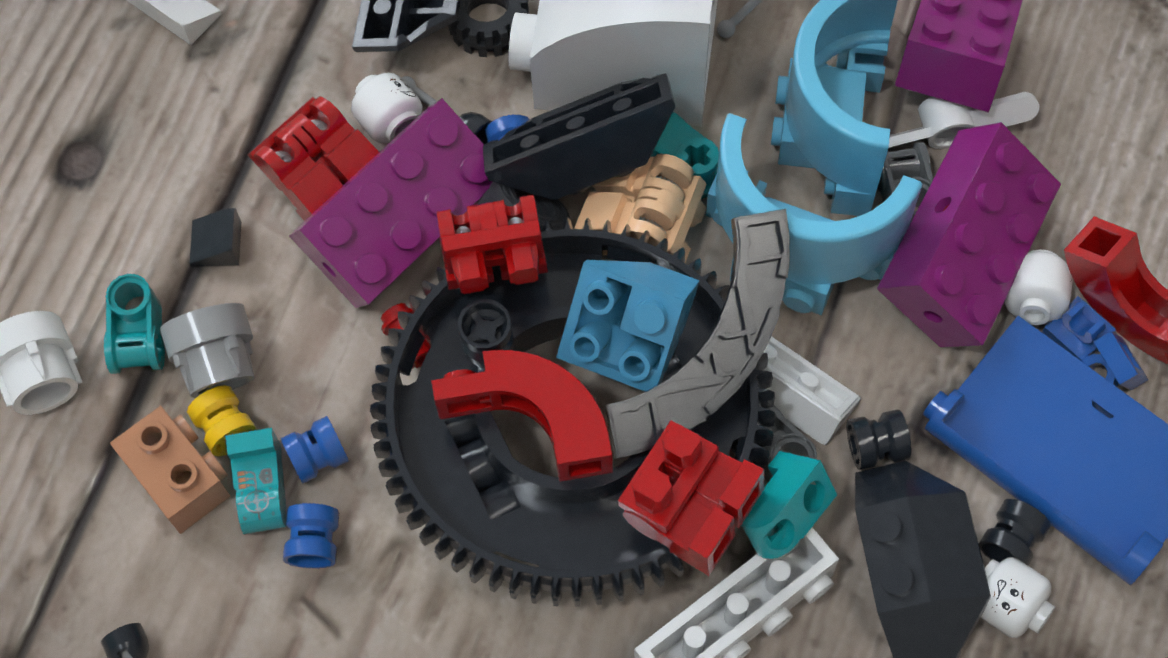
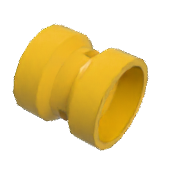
(219, 416)

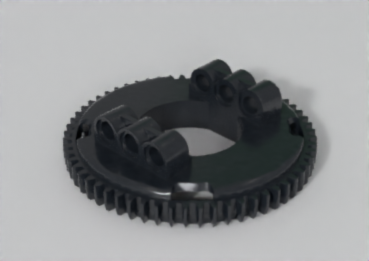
(462, 472)

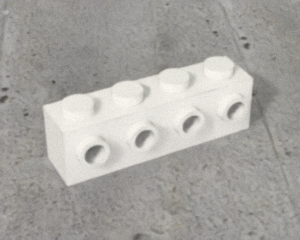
(746, 604)

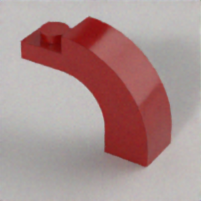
(1119, 286)
(542, 392)

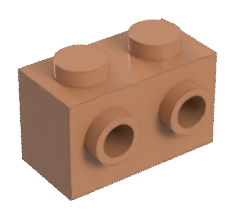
(171, 469)

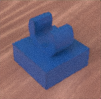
(1078, 329)
(1118, 360)

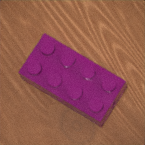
(390, 205)
(970, 236)

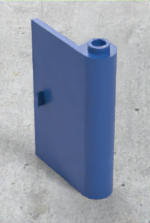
(1064, 446)

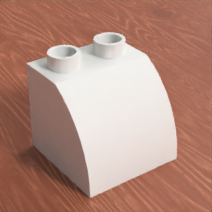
(599, 43)

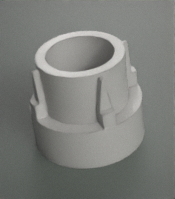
(211, 347)

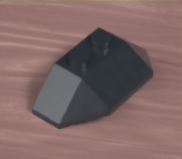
(400, 23)
(583, 140)
(921, 559)

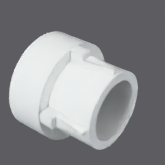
(36, 363)

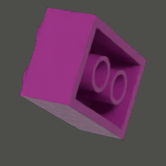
(959, 50)

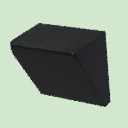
(216, 239)

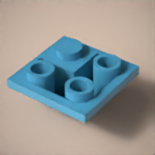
(627, 320)

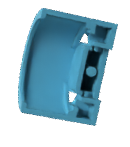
(826, 102)
(820, 248)

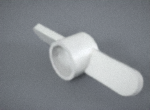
(944, 118)

